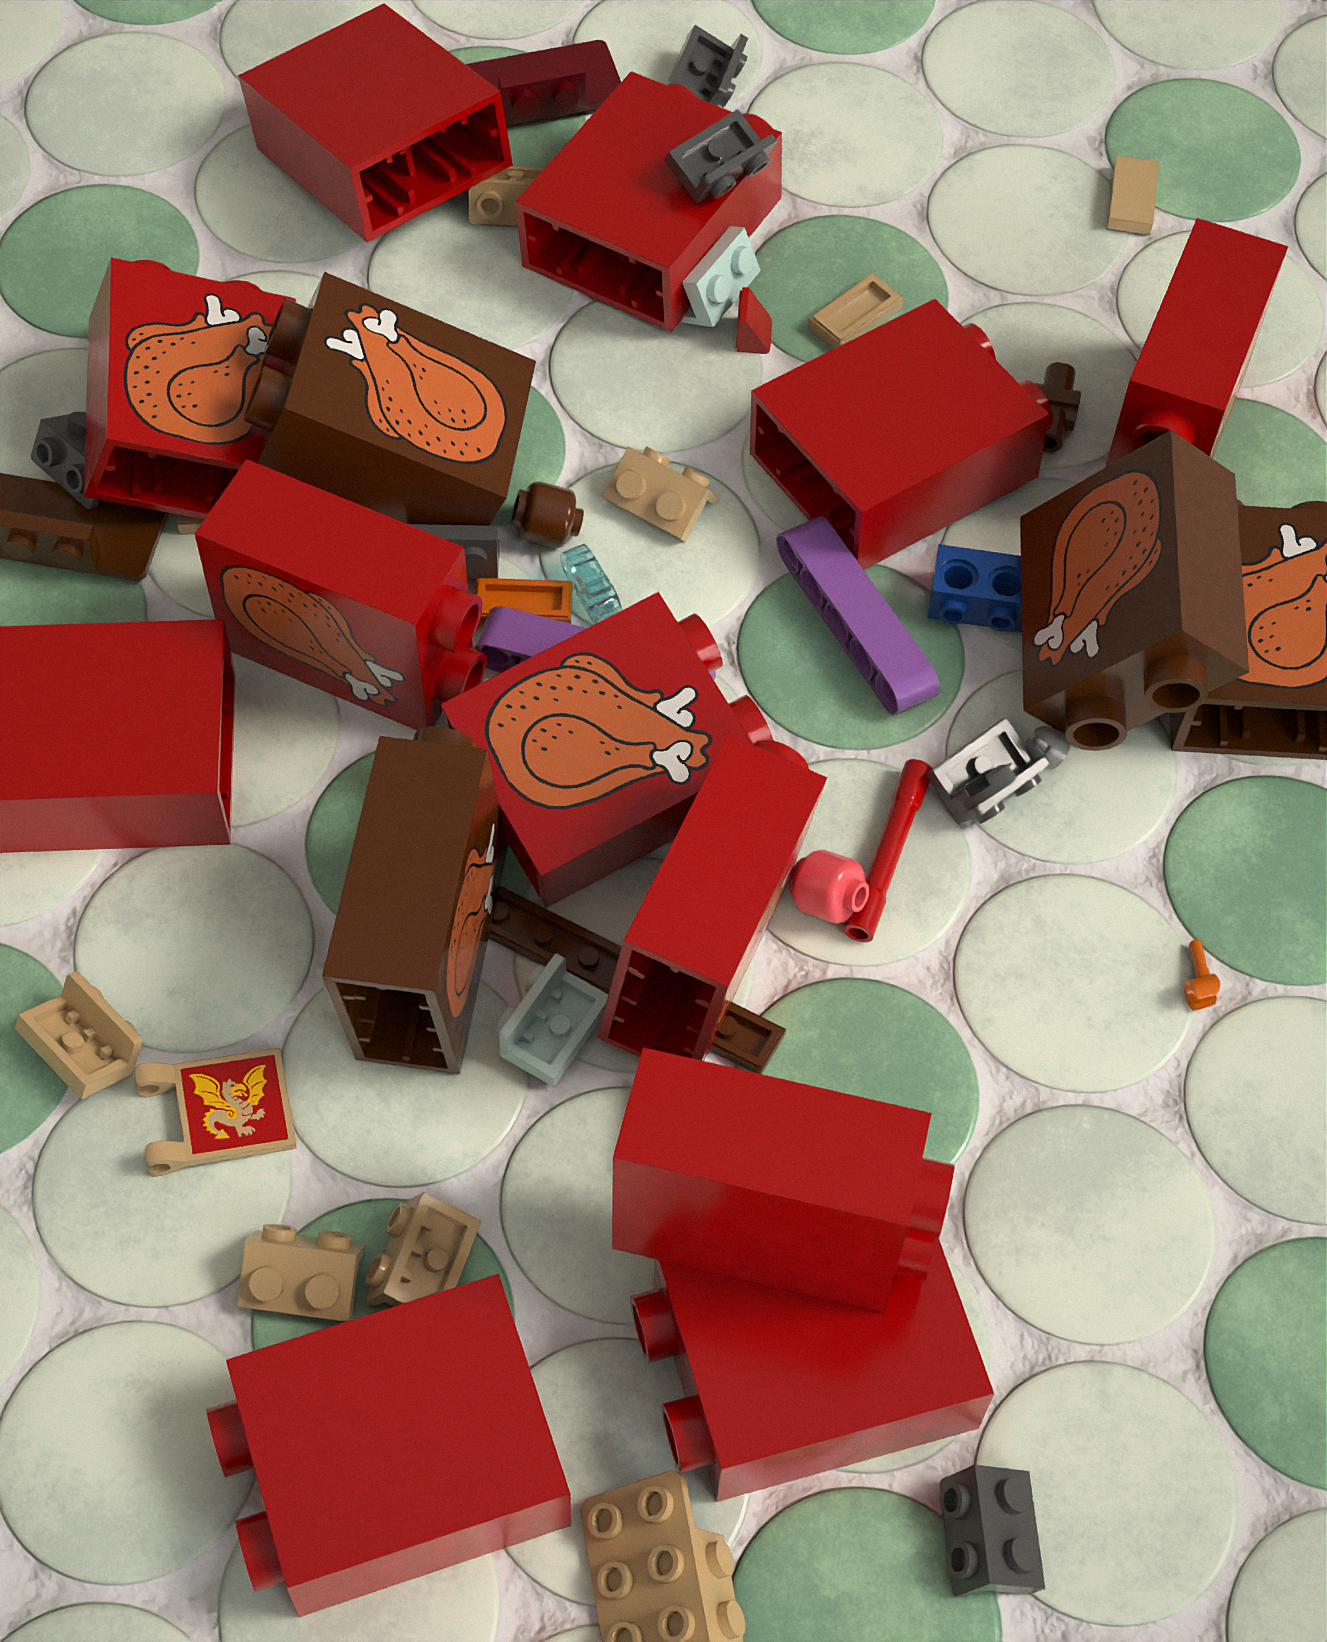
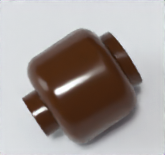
(546, 514)

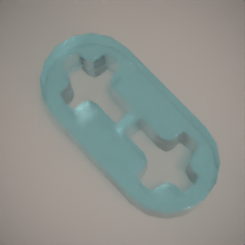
(590, 583)

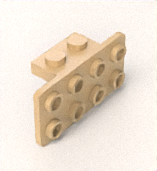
(656, 1570)

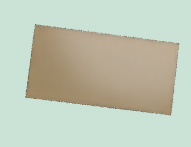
(1133, 195)
(856, 311)

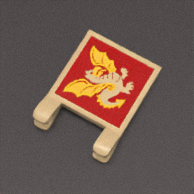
(225, 1108)

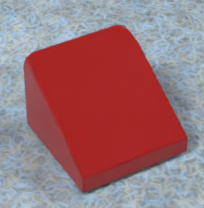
(753, 325)

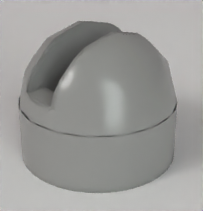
(1048, 742)

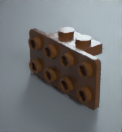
(55, 530)

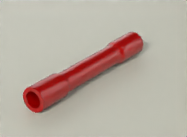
(905, 803)

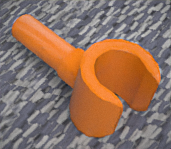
(1203, 989)

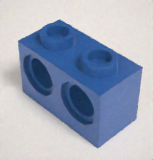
(981, 583)

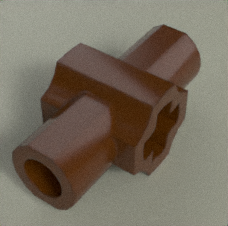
(1063, 401)

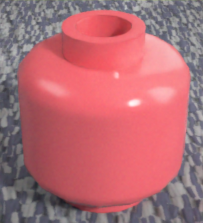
(828, 886)

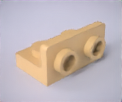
(494, 198)
(423, 1252)

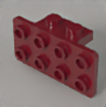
(552, 80)

